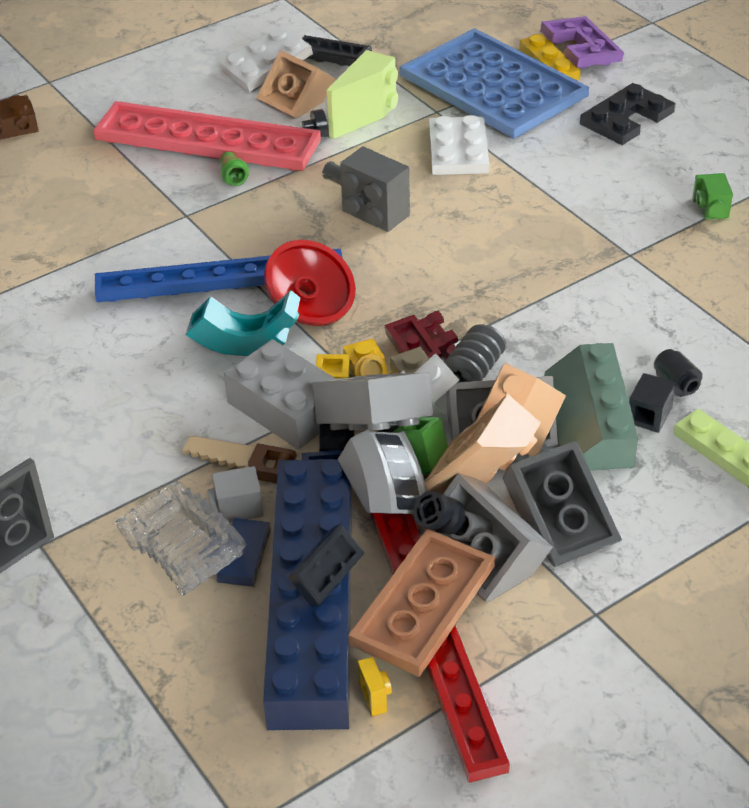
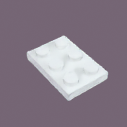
(253, 62)
(458, 145)

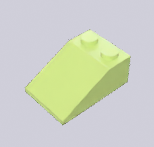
(362, 93)

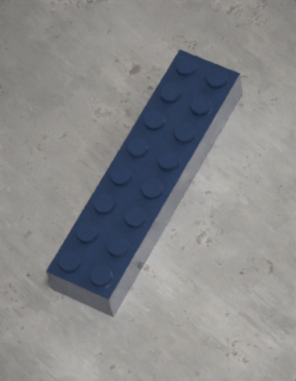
(307, 644)

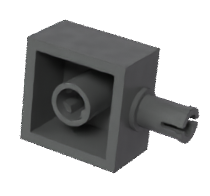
(372, 187)

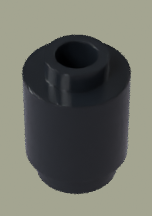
(679, 369)

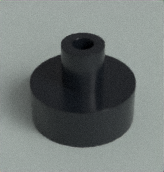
(317, 122)

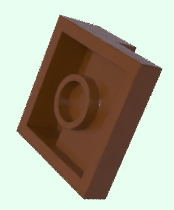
(17, 117)

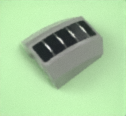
(383, 471)

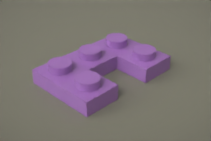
(592, 47)

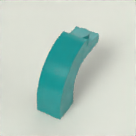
(238, 333)

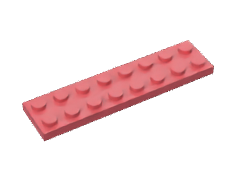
(208, 135)

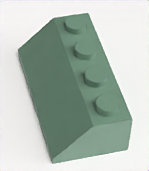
(595, 407)

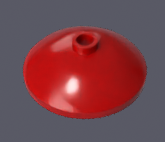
(318, 273)

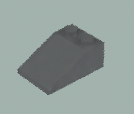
(562, 502)
(22, 514)

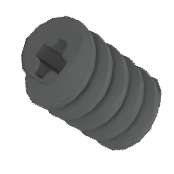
(476, 353)

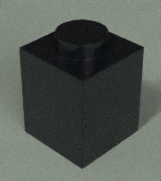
(652, 402)

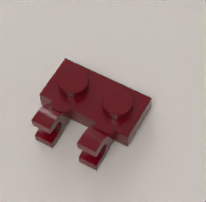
(424, 333)

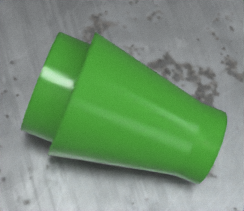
(233, 170)

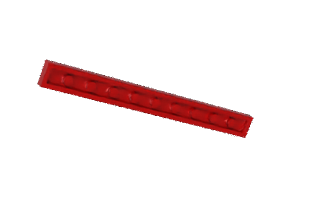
(450, 671)

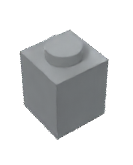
(237, 494)

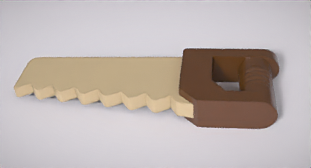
(239, 455)

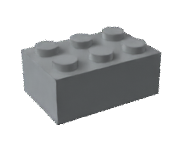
(277, 392)
(373, 401)

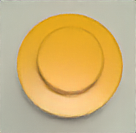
(370, 365)

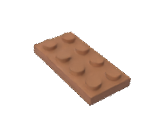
(422, 602)

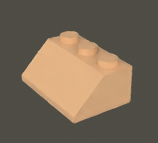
(486, 445)

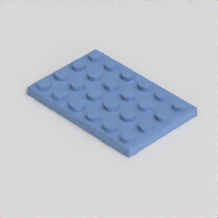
(494, 82)

